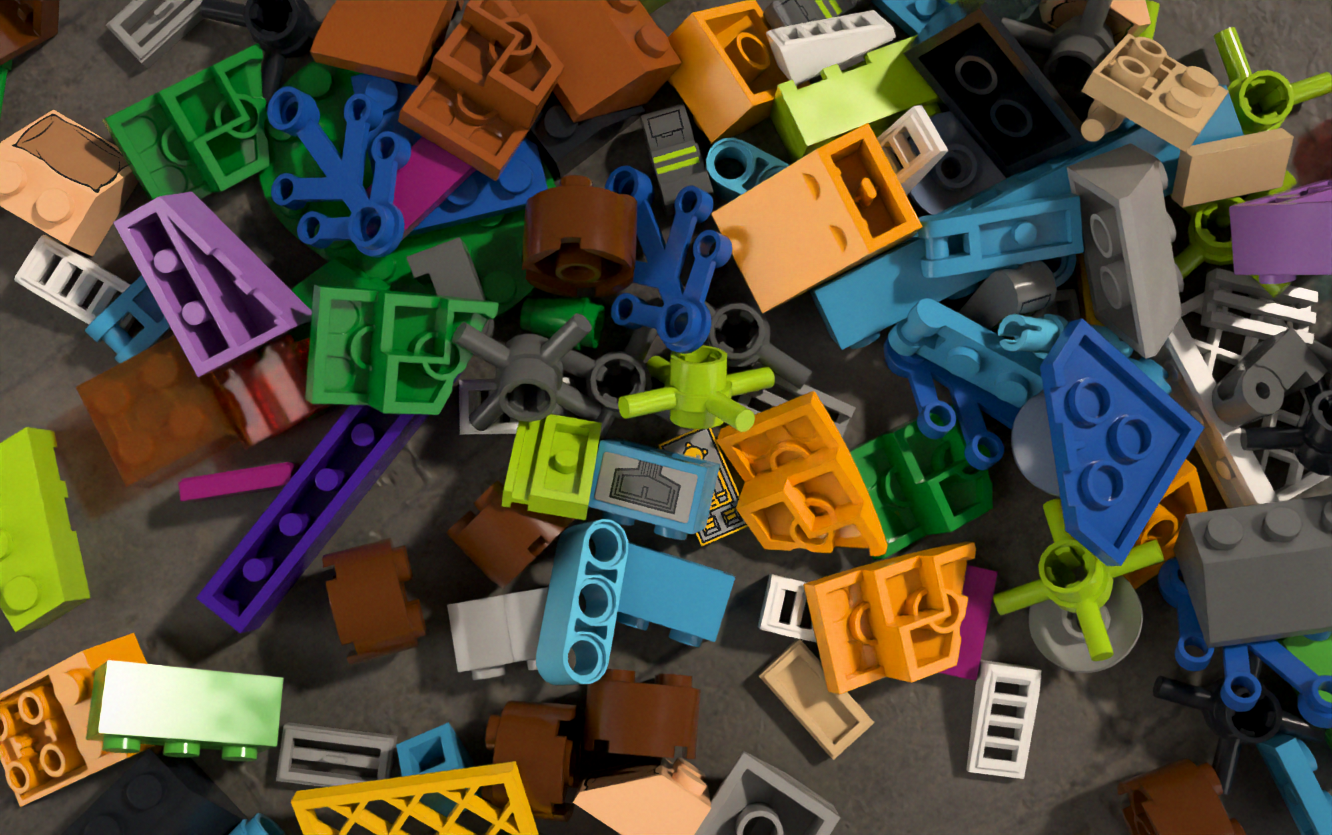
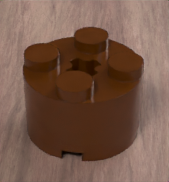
(579, 238)
(505, 538)
(372, 600)
(642, 715)
(545, 752)
(1177, 801)

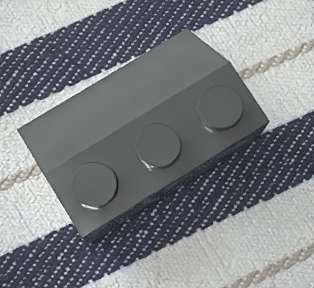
(1259, 570)

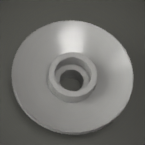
(1061, 637)

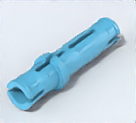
(1041, 333)

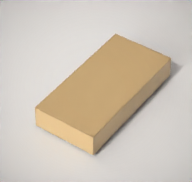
(1232, 167)
(801, 686)

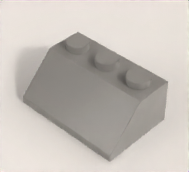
(1129, 245)
(766, 802)

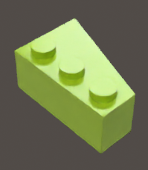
(844, 100)
(38, 550)

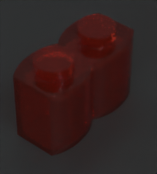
(269, 394)

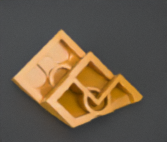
(801, 481)
(891, 617)

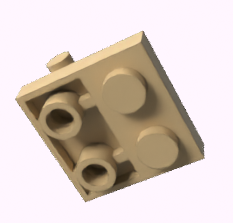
(1151, 91)

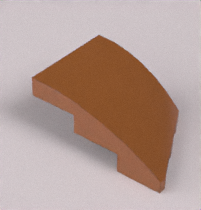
(384, 36)
(484, 87)

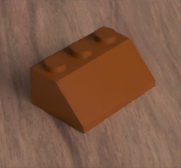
(608, 50)

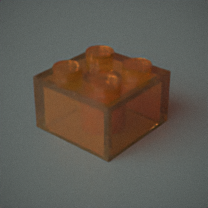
(157, 414)

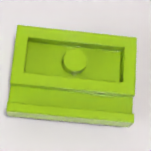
(553, 466)

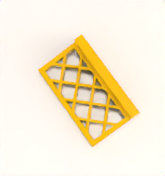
(399, 791)

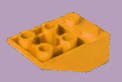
(817, 219)
(48, 722)

